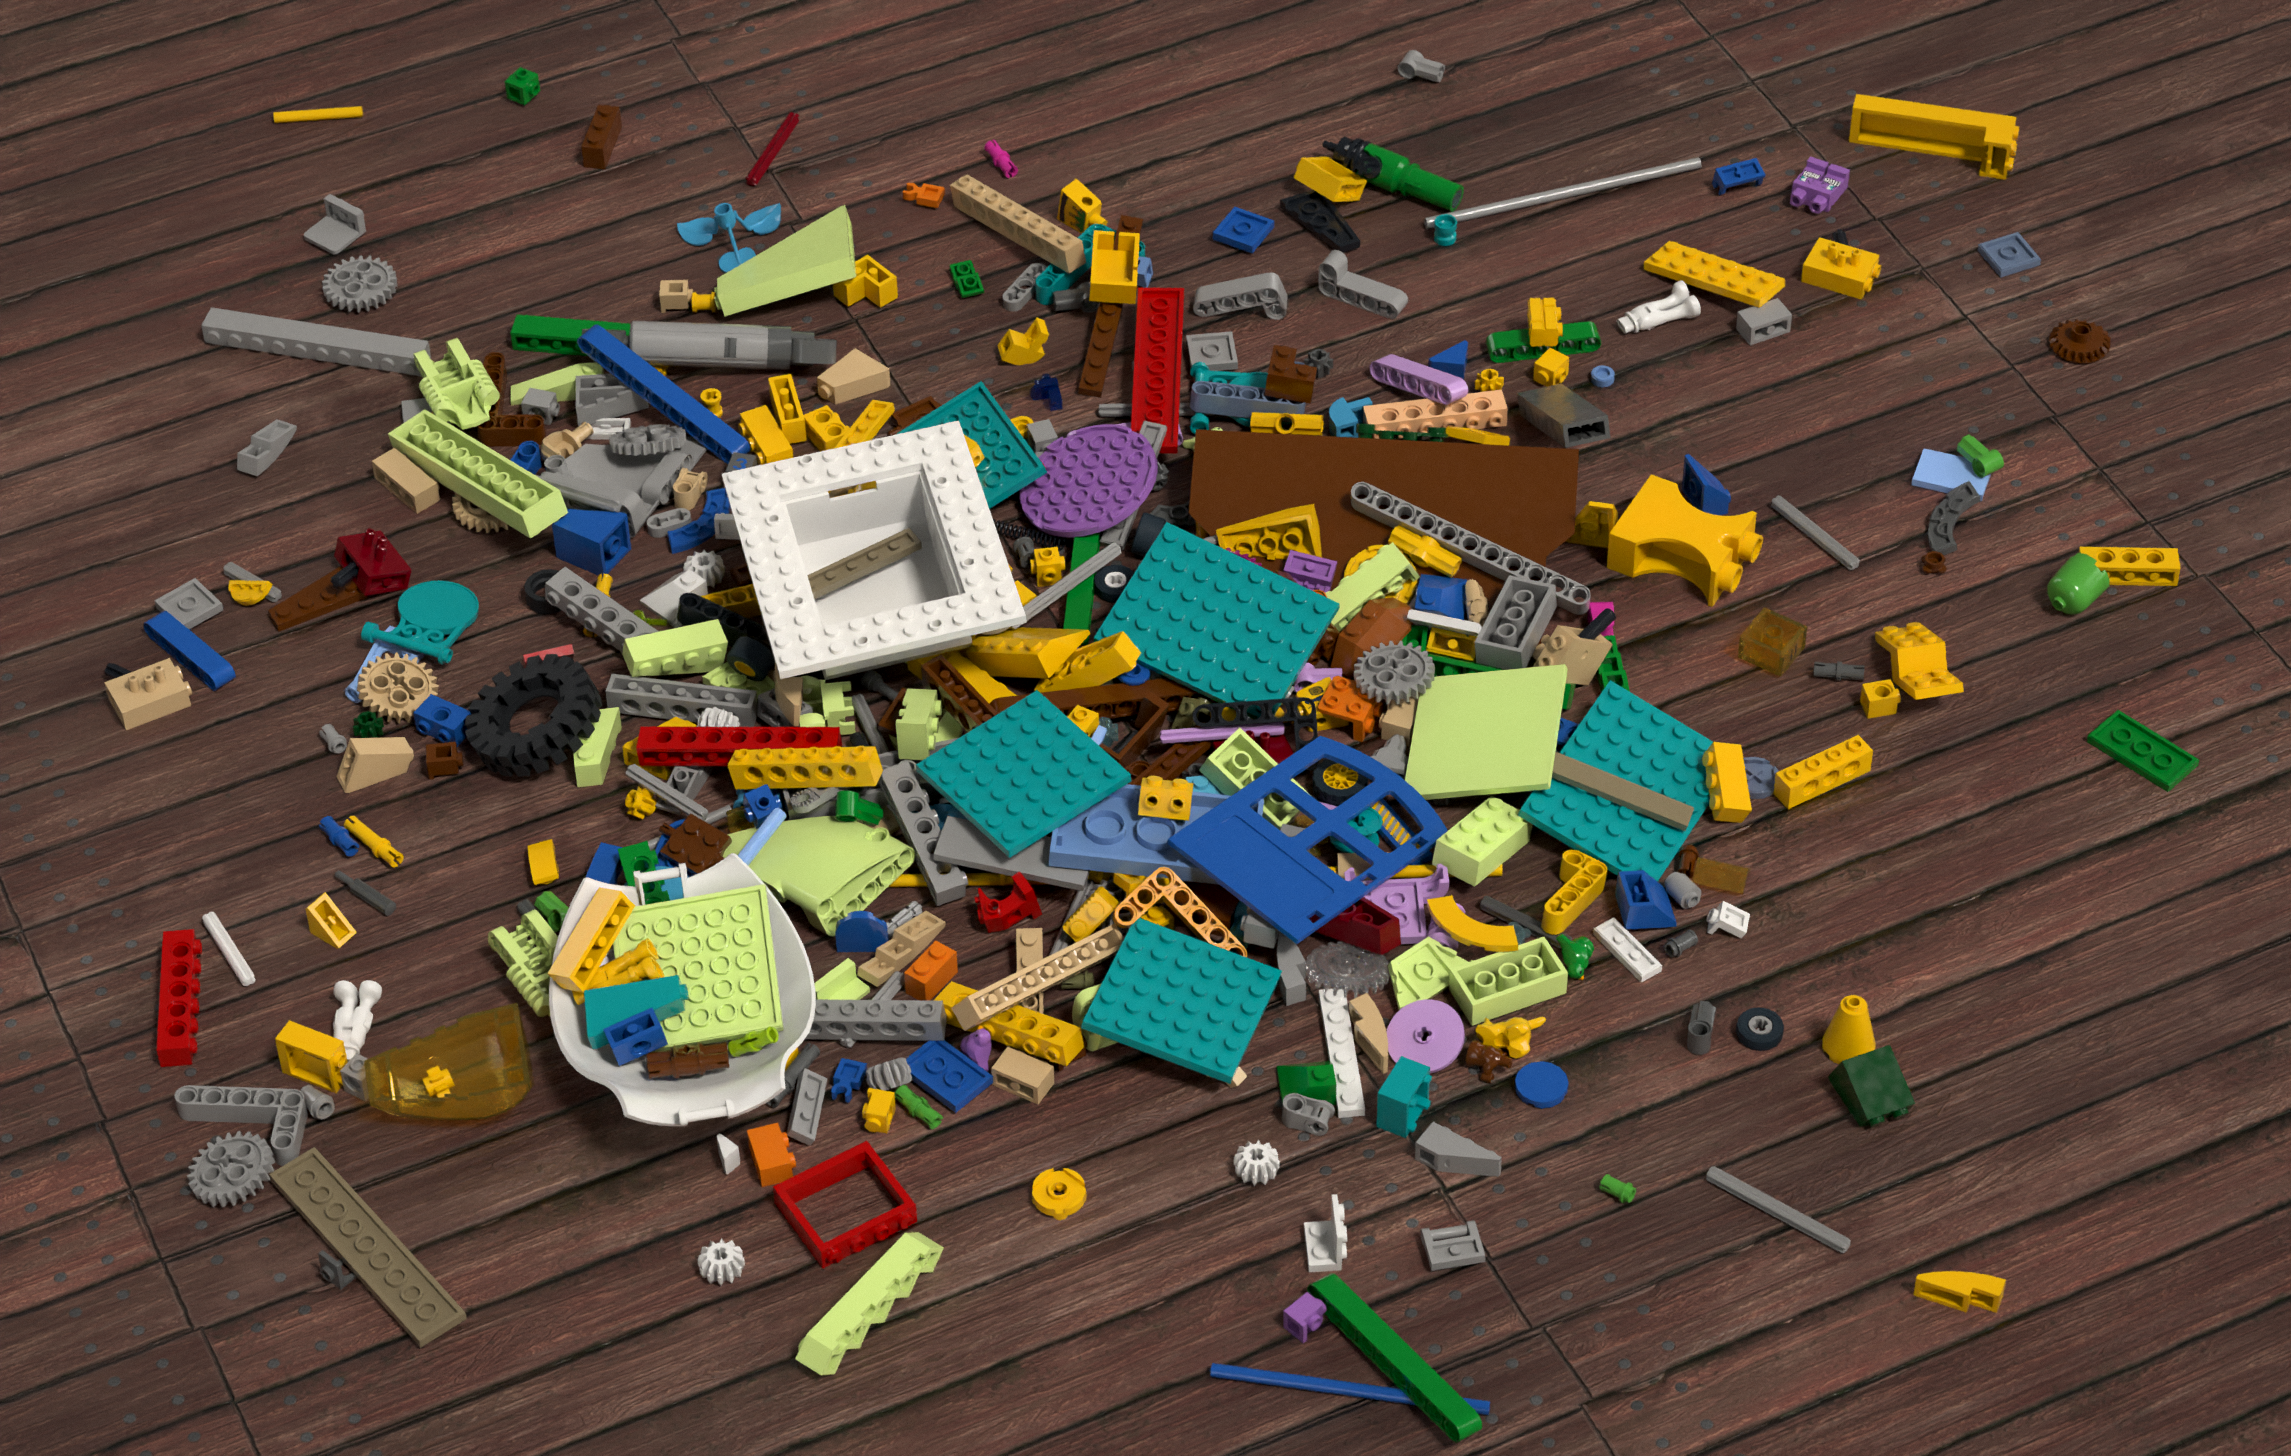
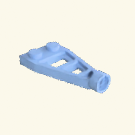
(378, 649)

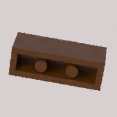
(601, 137)

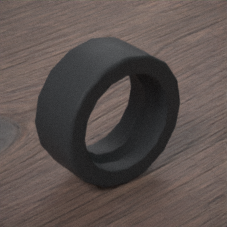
(535, 583)

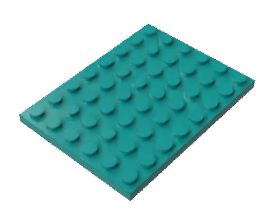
(1218, 621)
(1642, 747)

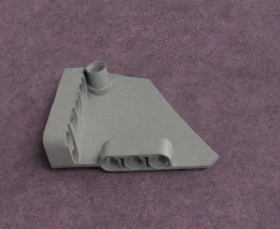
(633, 480)

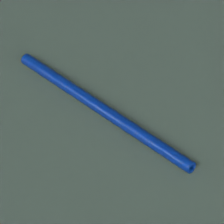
(1325, 1385)

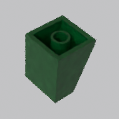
(1872, 1087)

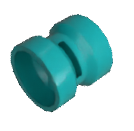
(1445, 230)

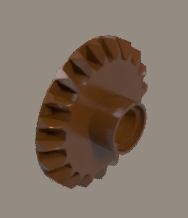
(2079, 341)

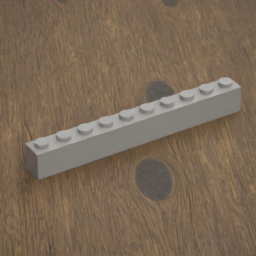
(312, 341)

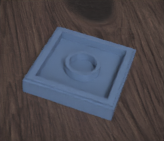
(2009, 254)

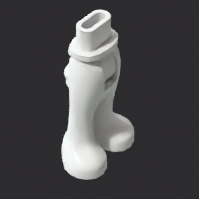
(1658, 312)

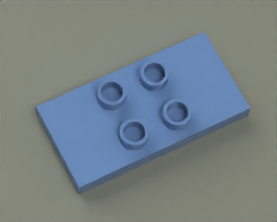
(1120, 841)

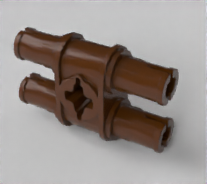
(688, 1060)

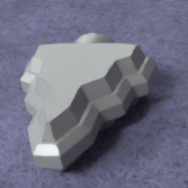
(1393, 755)

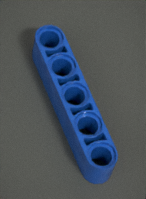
(189, 650)

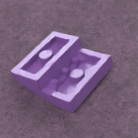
(1311, 571)

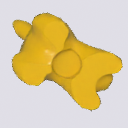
(1511, 1034)

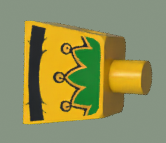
(1079, 207)

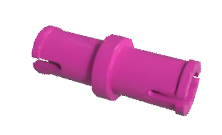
(1001, 158)

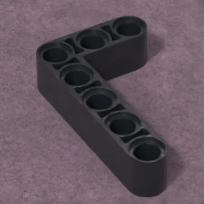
(1266, 716)

